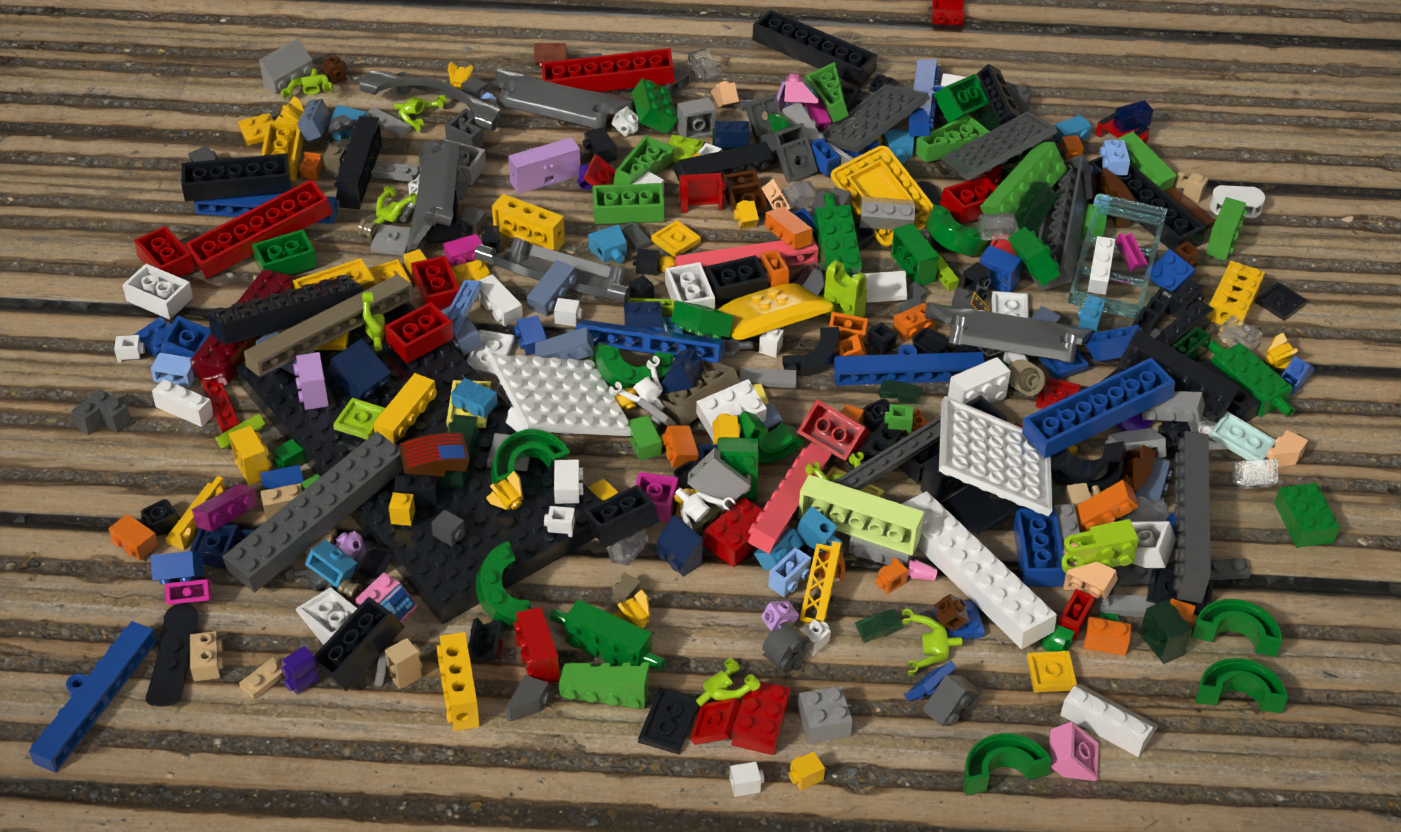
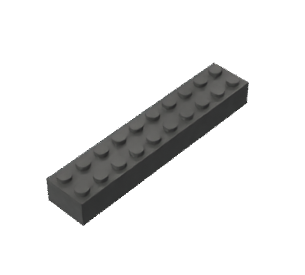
(1064, 221)
(314, 512)
(1192, 516)

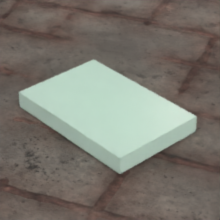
(1241, 437)

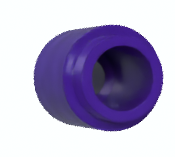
(583, 184)

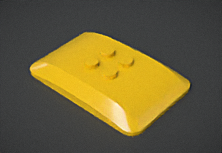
(881, 176)
(773, 309)

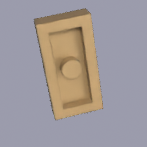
(262, 678)

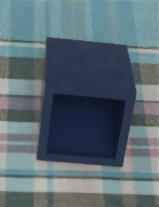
(358, 371)

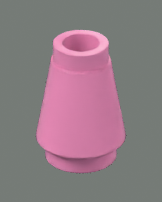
(921, 571)

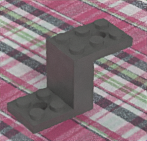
(788, 141)

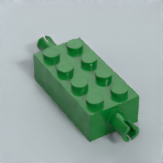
(837, 236)
(1253, 376)
(607, 636)

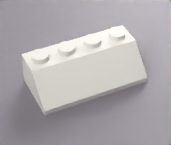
(1108, 719)

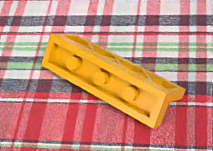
(186, 528)
(828, 582)

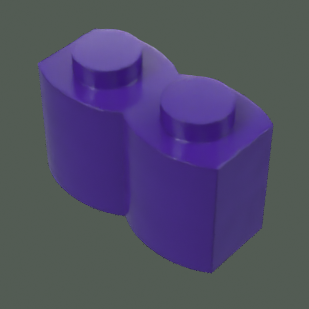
(299, 670)

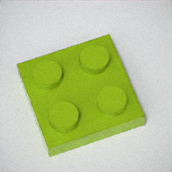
(684, 146)
(358, 418)

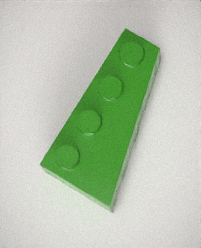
(829, 89)
(948, 138)
(646, 156)
(1148, 162)
(606, 683)

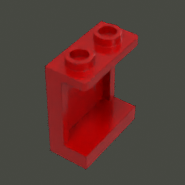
(948, 12)
(701, 190)

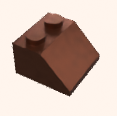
(549, 52)

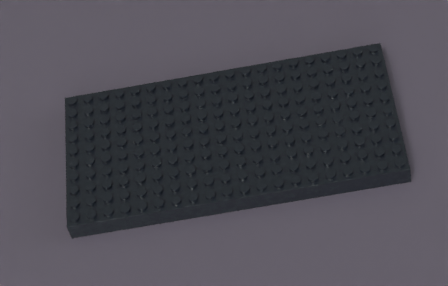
(435, 570)

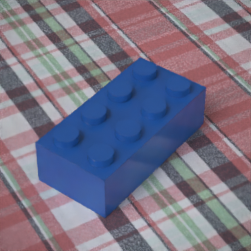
(1038, 548)

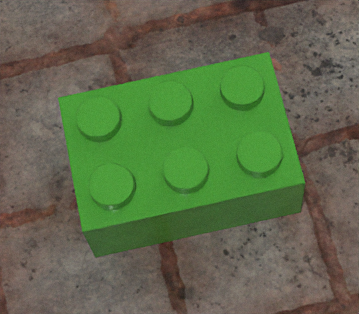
(1226, 229)

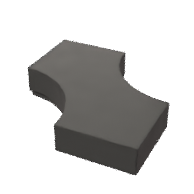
(915, 294)

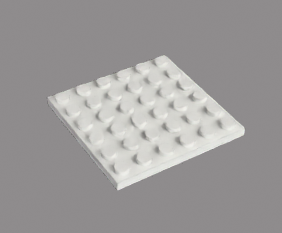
(560, 395)
(993, 456)

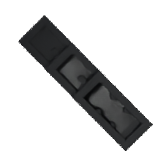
(1154, 311)

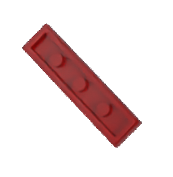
(221, 405)

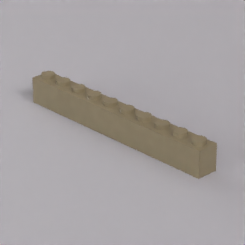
(325, 326)

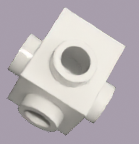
(626, 121)

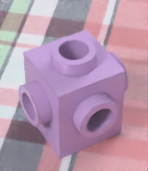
(350, 543)
(779, 612)

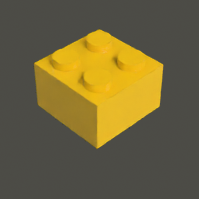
(250, 454)

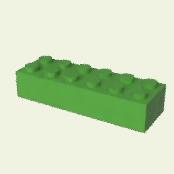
(1039, 165)

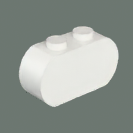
(1251, 196)

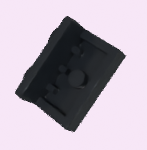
(486, 640)

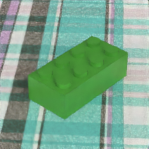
(628, 203)

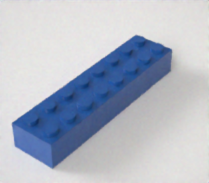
(1098, 407)

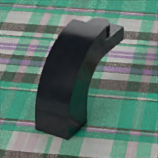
(819, 358)

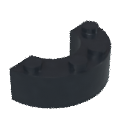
(1102, 472)

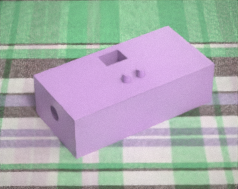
(544, 165)

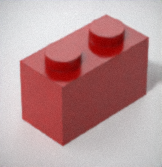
(1077, 612)

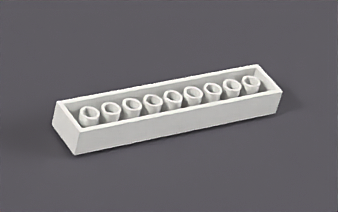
(982, 575)

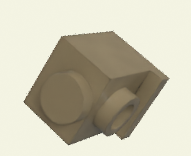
(625, 589)

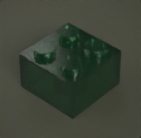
(1165, 631)

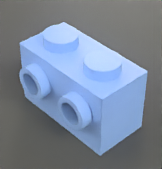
(1115, 156)
(173, 369)
(789, 572)

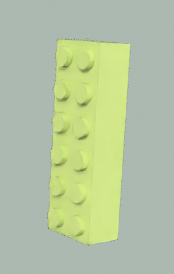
(863, 514)

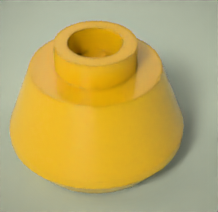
(626, 403)

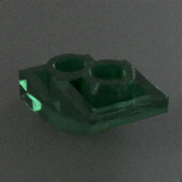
(903, 391)
(878, 624)

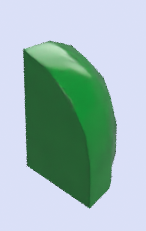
(778, 121)
(1058, 640)

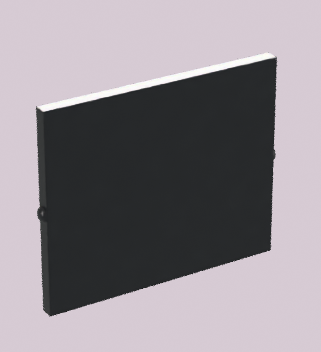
(978, 508)

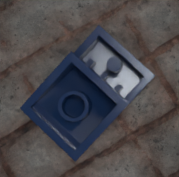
(218, 543)

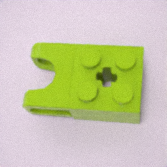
(845, 292)
(1108, 544)

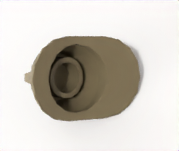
(1027, 377)

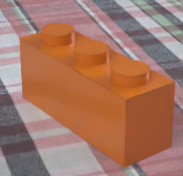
(788, 228)
(1106, 506)

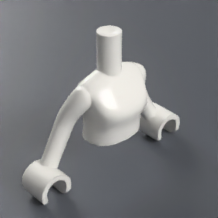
(646, 388)
(696, 507)

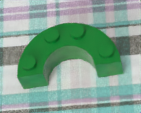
(954, 235)
(616, 370)
(526, 444)
(773, 444)
(489, 586)
(1243, 618)
(1242, 676)
(1003, 751)

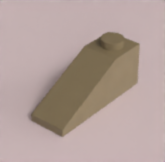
(334, 155)

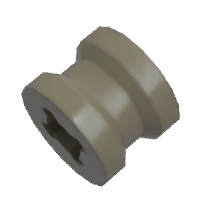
(367, 229)
(349, 590)

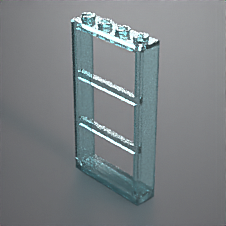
(1127, 210)

